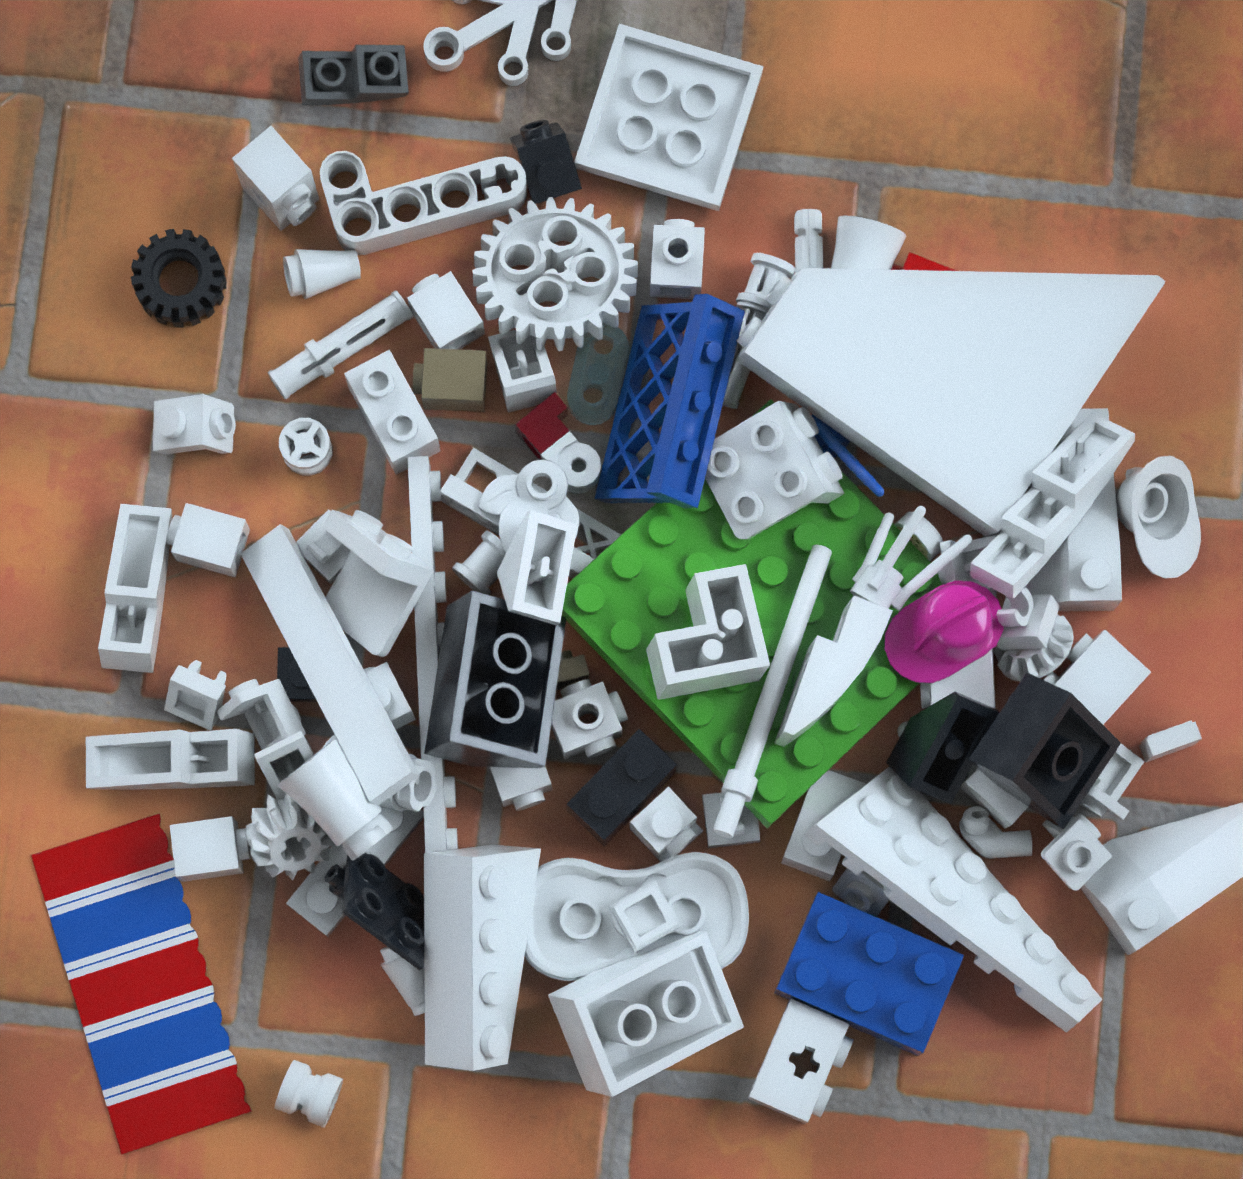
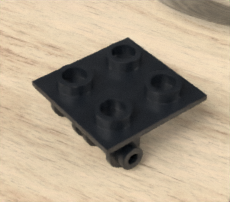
(381, 905)

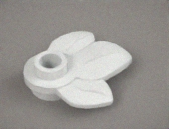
(514, 496)

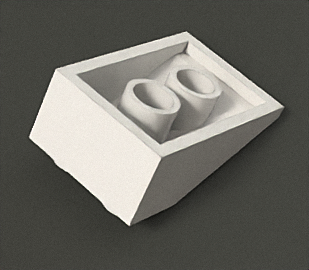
(645, 1013)

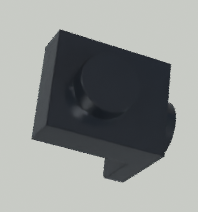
(546, 160)

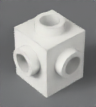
(594, 738)

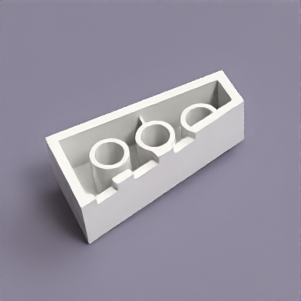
(475, 951)

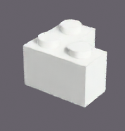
(721, 646)

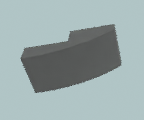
(353, 76)

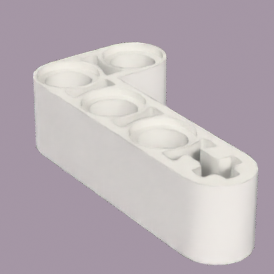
(425, 194)

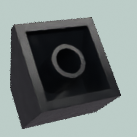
(1045, 749)

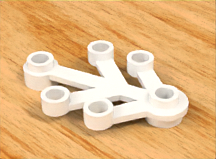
(523, 15)

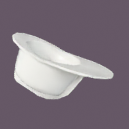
(1162, 514)

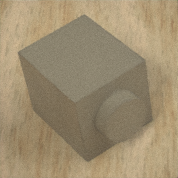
(451, 379)

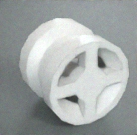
(298, 439)

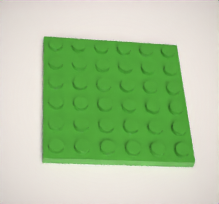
(640, 592)

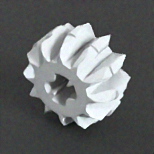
(286, 838)

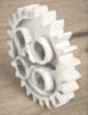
(555, 274)

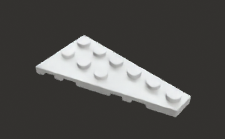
(952, 893)

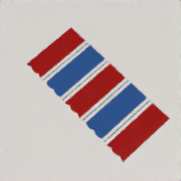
(140, 984)

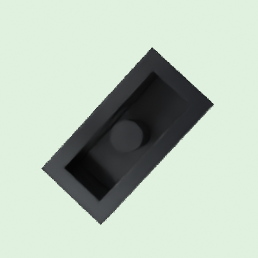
(621, 787)

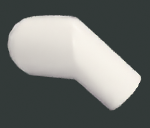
(989, 839)

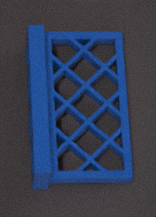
(689, 405)

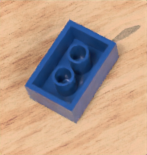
(869, 974)

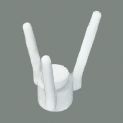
(881, 581)

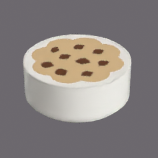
(924, 538)

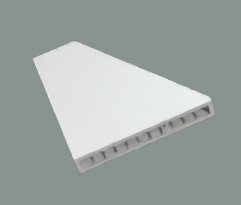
(947, 371)

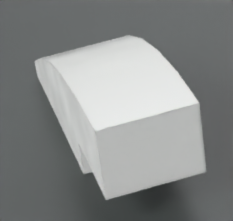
(135, 589)
(833, 666)
(170, 760)

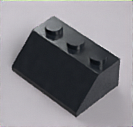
(494, 685)

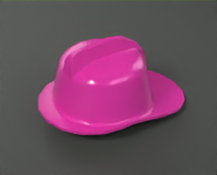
(943, 631)

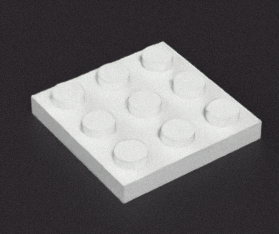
(668, 117)

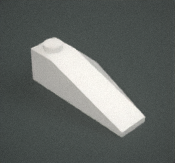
(1087, 565)
(1166, 874)

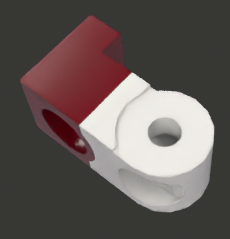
(552, 441)

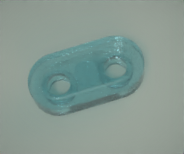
(599, 372)

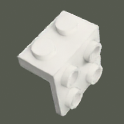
(770, 469)
(376, 581)

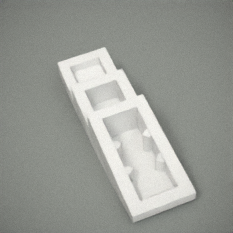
(1053, 506)

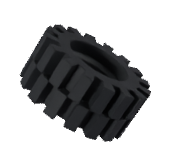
(178, 248)

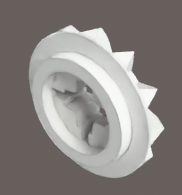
(1038, 661)

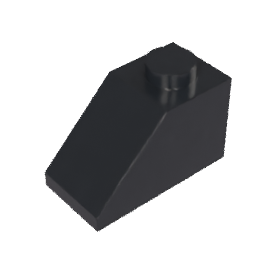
(938, 744)

